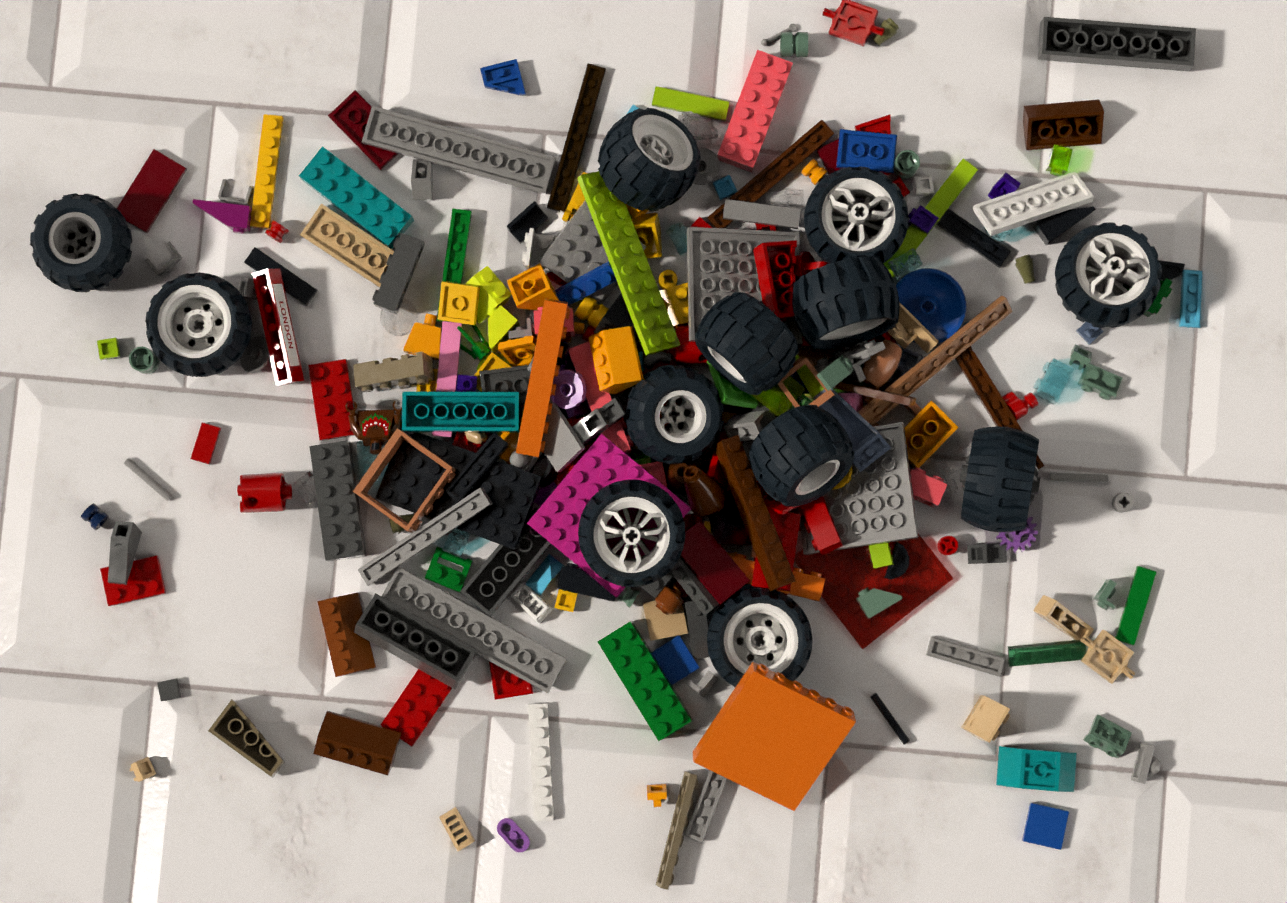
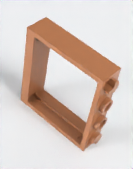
(381, 462)

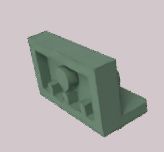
(1099, 381)
(1108, 736)

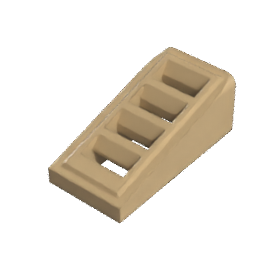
(459, 846)

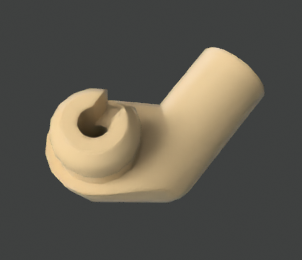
(476, 437)

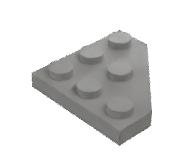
(859, 351)

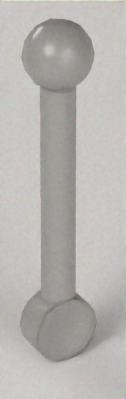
(792, 28)

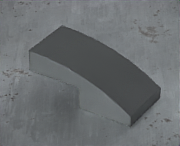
(986, 553)

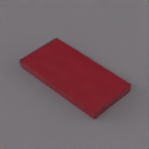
(352, 119)
(151, 190)
(712, 563)

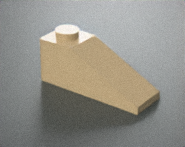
(1062, 618)

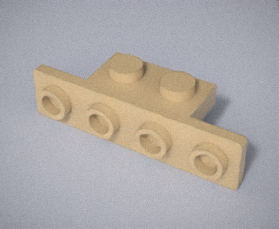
(911, 329)

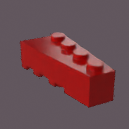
(776, 276)

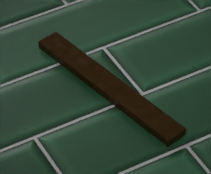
(576, 138)

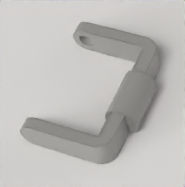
(233, 200)
(168, 266)

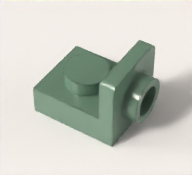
(1106, 591)

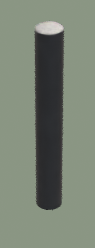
(890, 719)

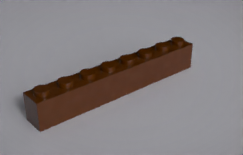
(754, 513)

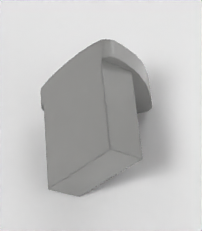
(704, 685)

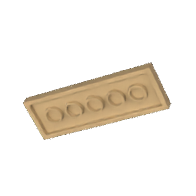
(347, 244)

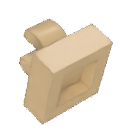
(142, 769)

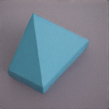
(544, 574)

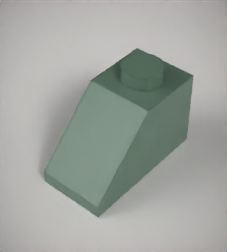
(835, 372)
(876, 600)

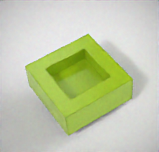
(108, 348)

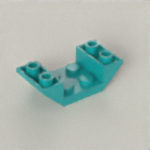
(1036, 769)

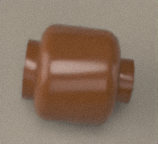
(669, 600)

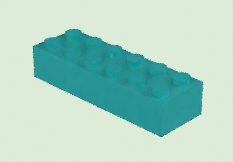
(356, 197)
(461, 412)

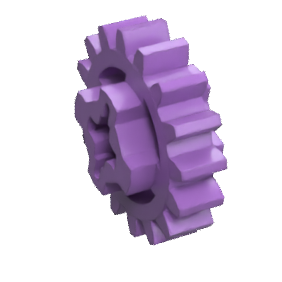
(1015, 539)

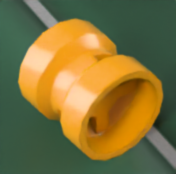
(814, 171)

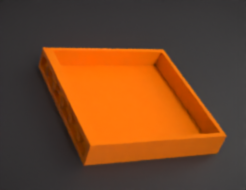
(774, 736)

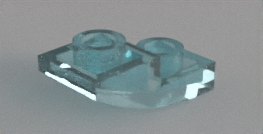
(365, 459)

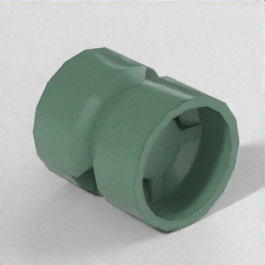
(794, 44)
(906, 164)
(144, 360)

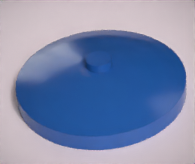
(934, 301)

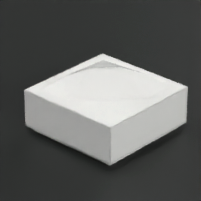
(923, 185)

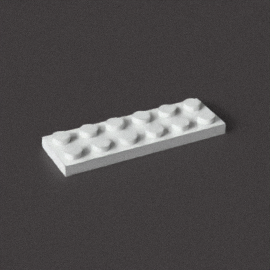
(1033, 203)

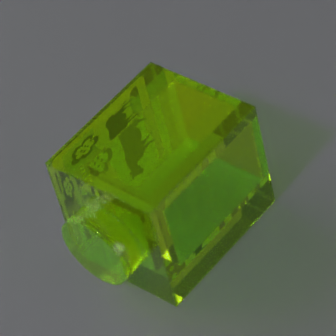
(1059, 160)

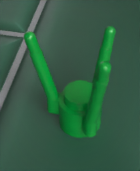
(479, 349)

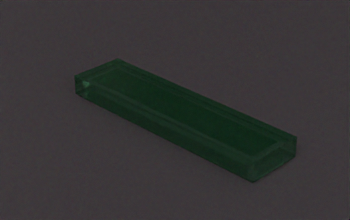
(1046, 653)

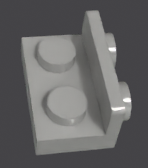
(520, 332)

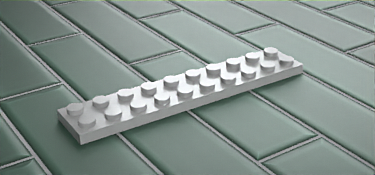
(458, 150)
(486, 635)

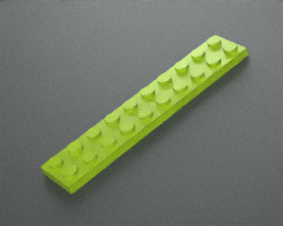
(629, 265)

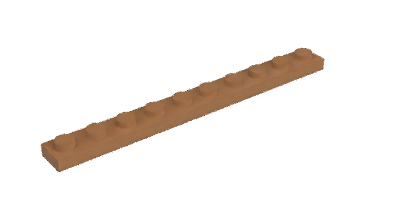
(939, 358)

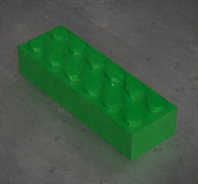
(645, 680)

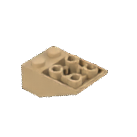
(986, 719)

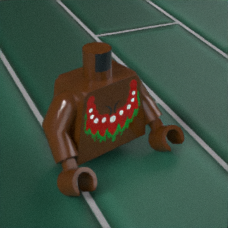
(375, 426)

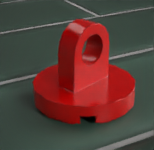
(805, 263)

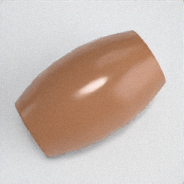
(882, 365)

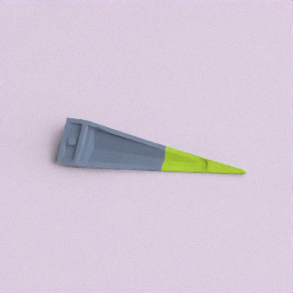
(865, 439)

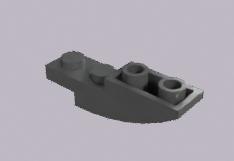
(599, 421)

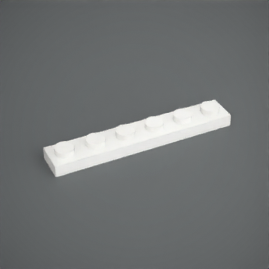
(540, 762)

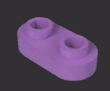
(513, 834)

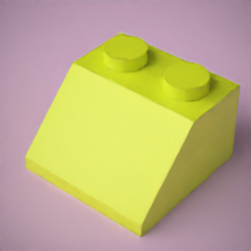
(492, 292)
(498, 326)

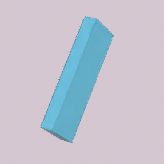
(1190, 299)

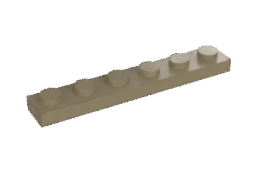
(678, 823)

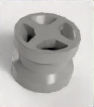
(1119, 501)

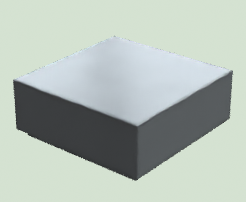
(169, 689)

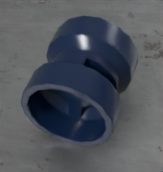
(94, 516)

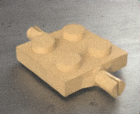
(1107, 656)

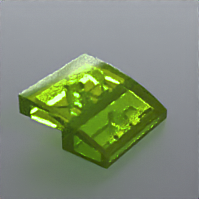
(775, 398)

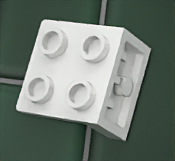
(536, 247)

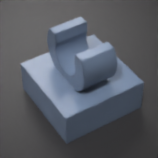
(1089, 332)

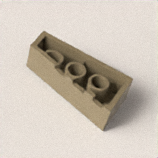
(394, 372)
(242, 735)

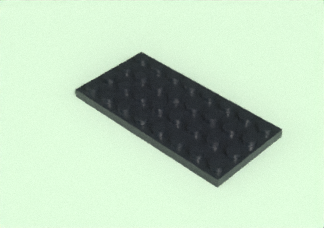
(413, 476)

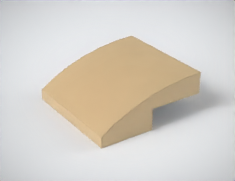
(664, 625)

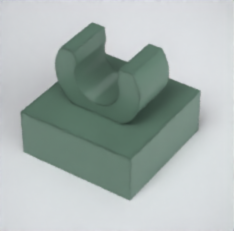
(1081, 355)

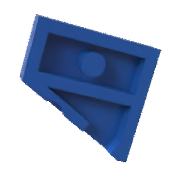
(504, 77)

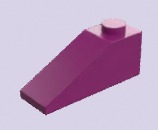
(231, 215)

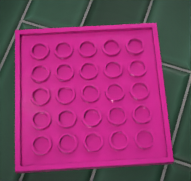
(561, 512)

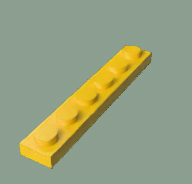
(266, 171)

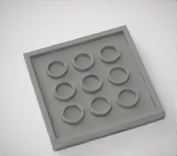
(578, 251)

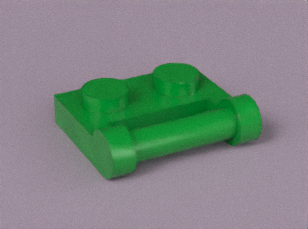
(445, 575)

